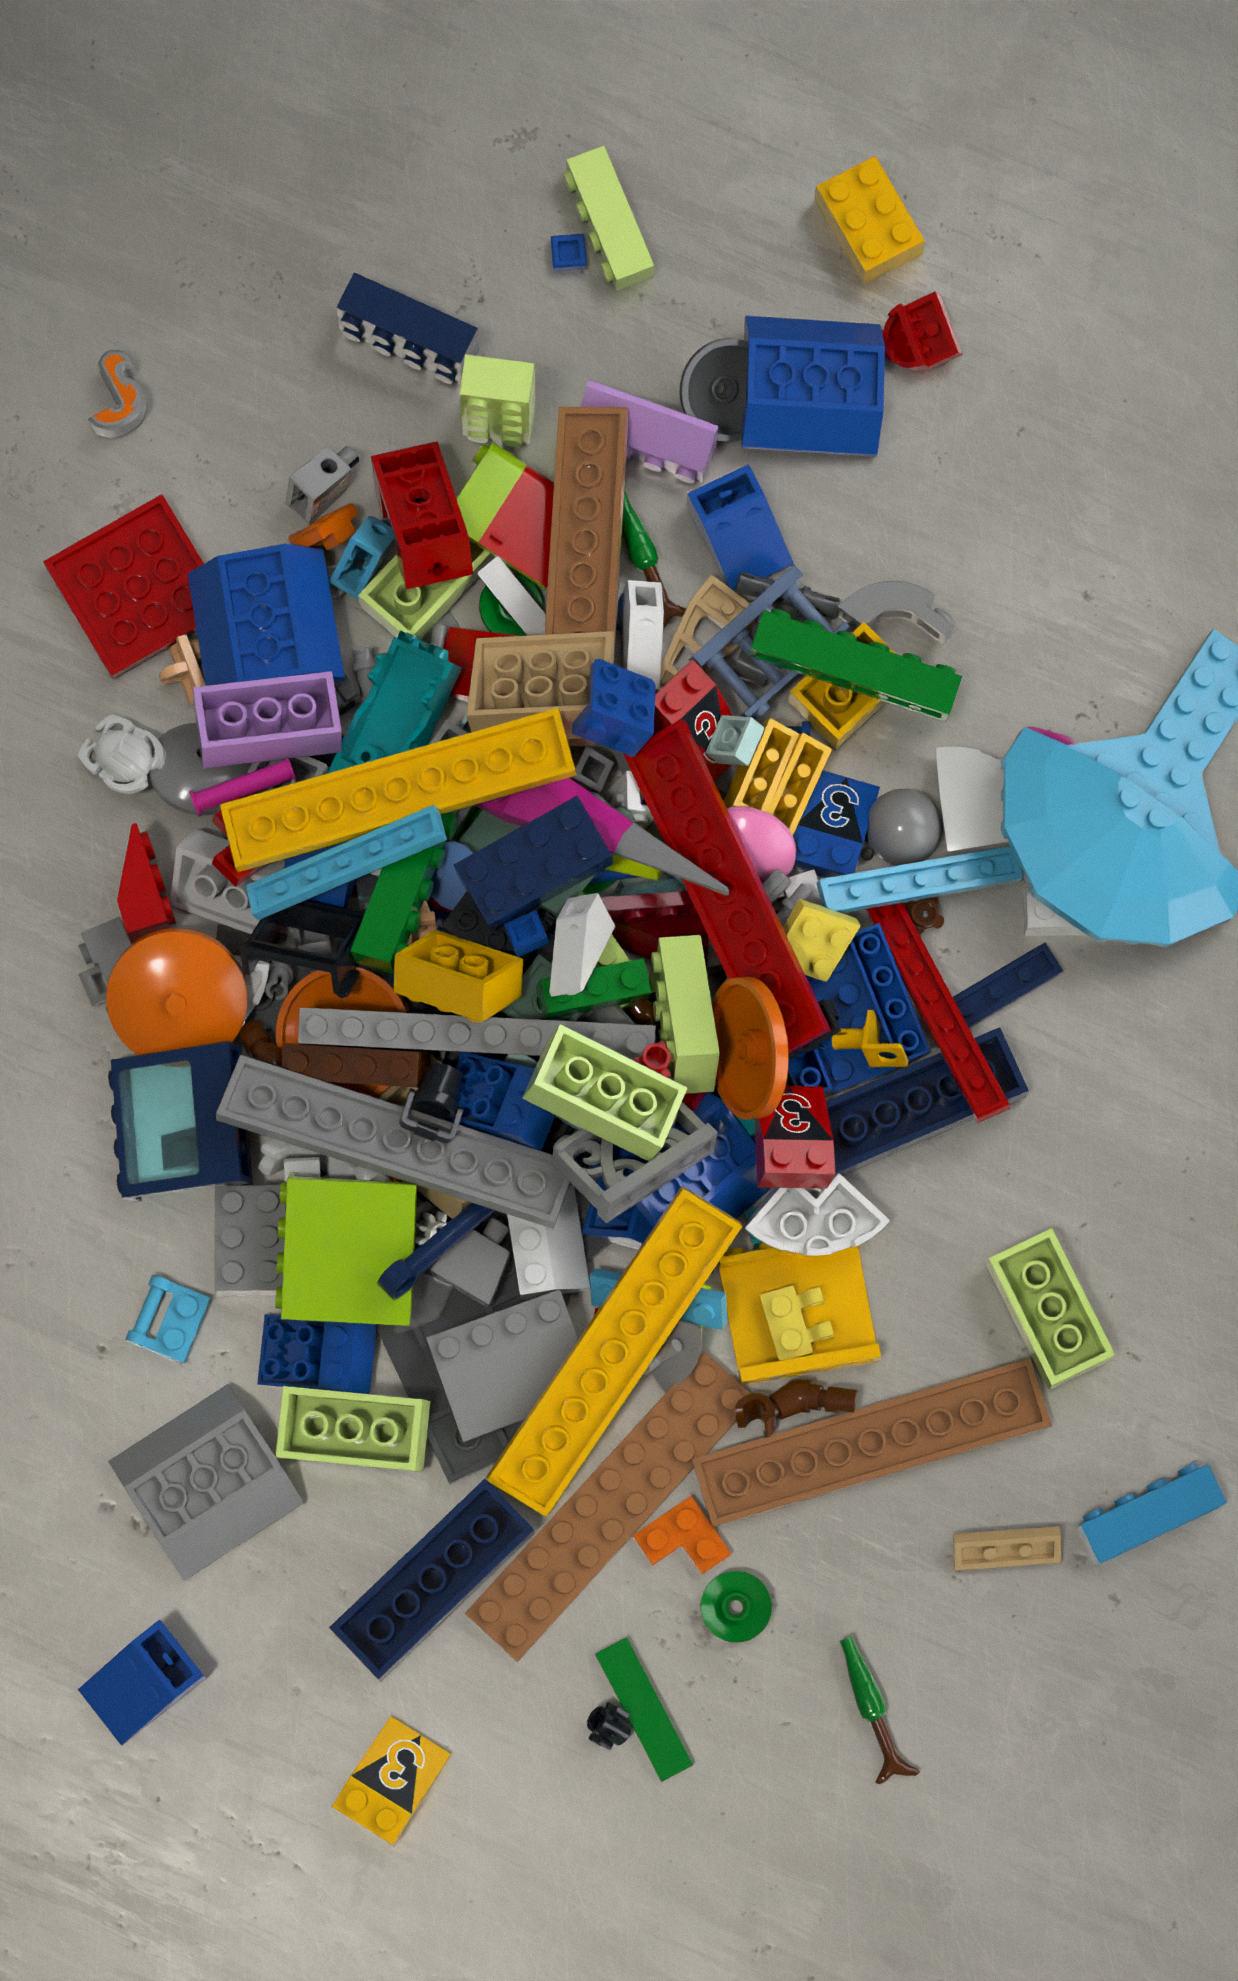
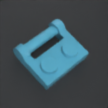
(179, 1324)

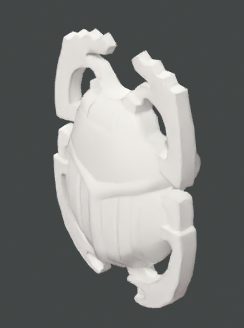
(123, 755)

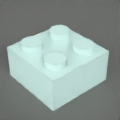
(735, 740)

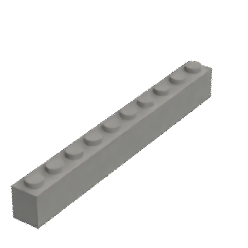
(458, 1033)

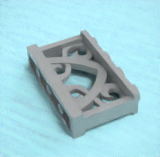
(627, 1191)

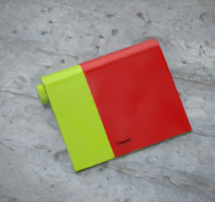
(509, 511)

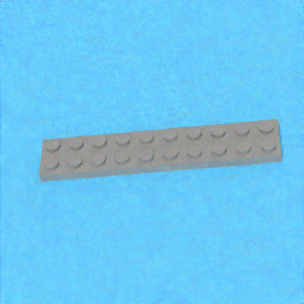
(370, 1136)

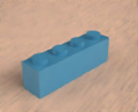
(1152, 1514)

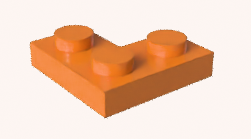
(685, 1527)

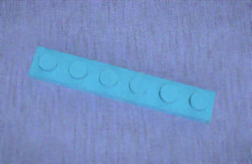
(346, 862)
(919, 880)

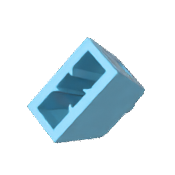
(370, 543)

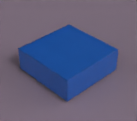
(568, 252)
(526, 933)

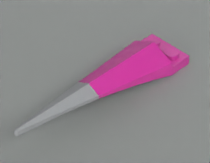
(618, 832)

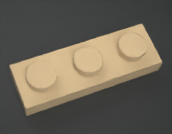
(1007, 1548)

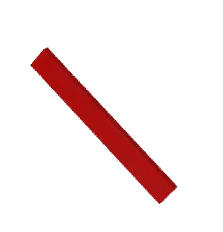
(940, 1012)

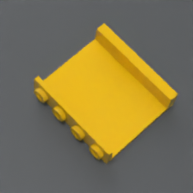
(845, 1305)

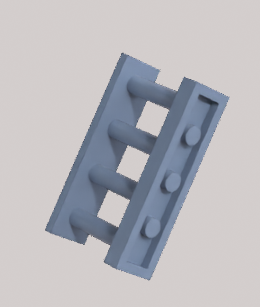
(737, 633)

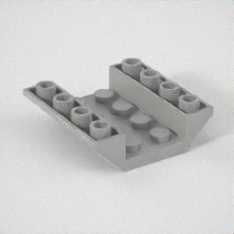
(206, 1482)

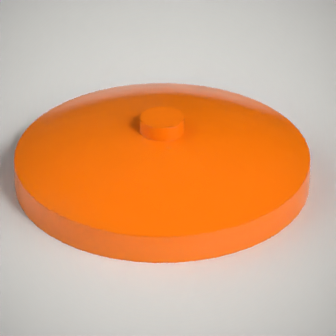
(315, 990)
(176, 992)
(751, 1048)

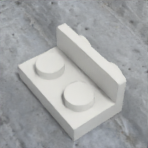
(627, 794)

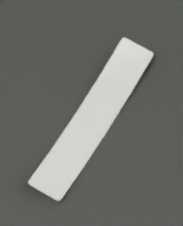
(513, 597)

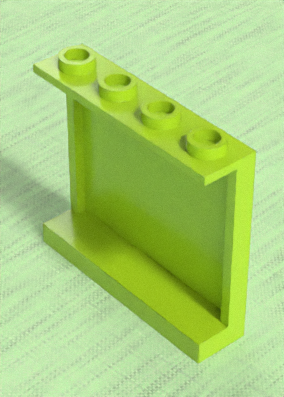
(338, 1247)

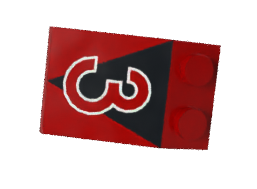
(697, 700)
(795, 1142)

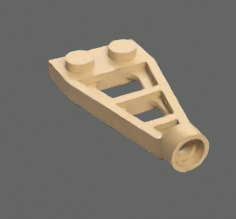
(711, 601)

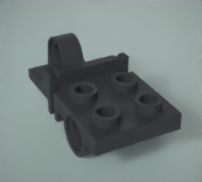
(468, 925)

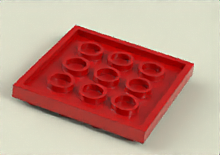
(130, 585)

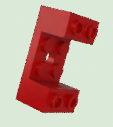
(423, 515)

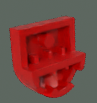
(920, 334)

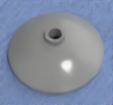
(185, 772)

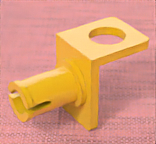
(868, 1040)

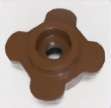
(926, 905)

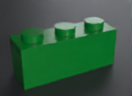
(605, 988)

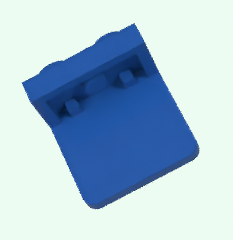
(618, 709)

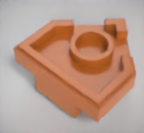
(327, 530)

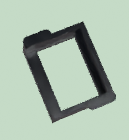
(313, 918)

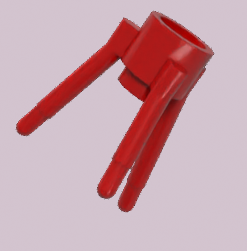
(656, 1058)

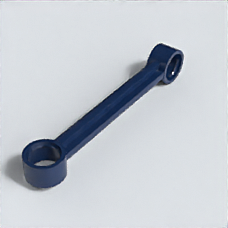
(404, 1273)

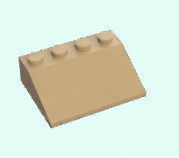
(534, 675)

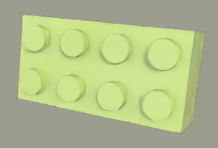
(497, 400)
(418, 607)
(685, 1011)
(605, 1093)
(1050, 1309)
(353, 1429)

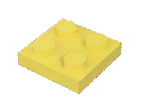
(819, 937)

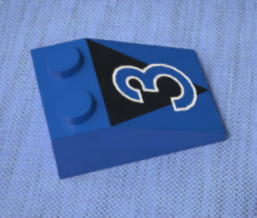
(834, 825)

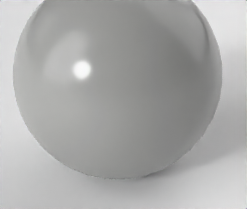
(904, 827)

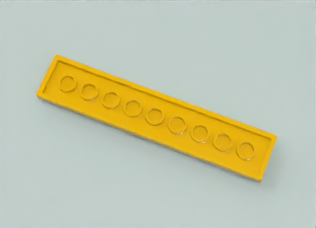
(384, 790)
(614, 1351)

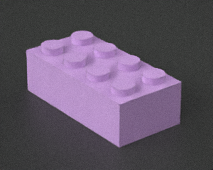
(267, 719)

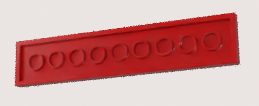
(738, 924)

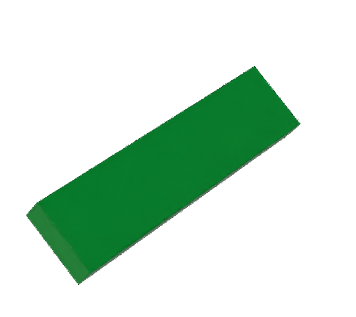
(644, 1709)

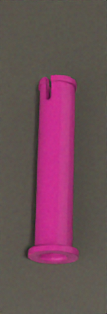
(242, 786)

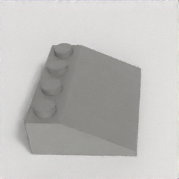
(502, 1362)

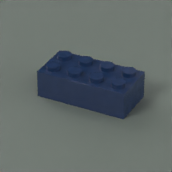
(406, 328)
(533, 864)

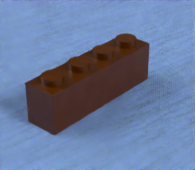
(357, 1064)

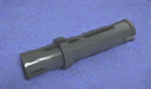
(755, 586)

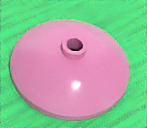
(765, 840)

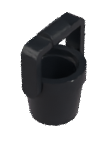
(435, 1097)

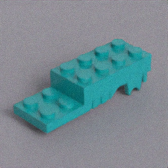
(403, 703)

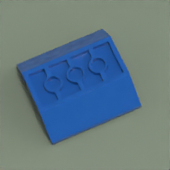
(813, 386)
(265, 615)
(861, 982)
(722, 1178)

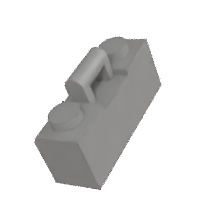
(103, 948)

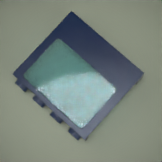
(170, 1125)

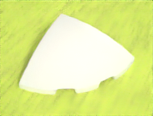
(970, 797)
(816, 1219)

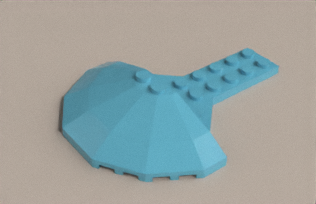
(1123, 825)

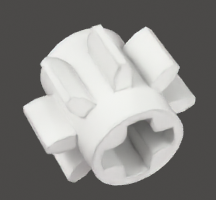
(427, 1226)

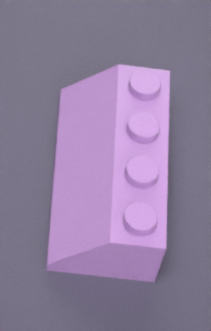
(659, 434)

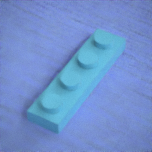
(705, 1310)

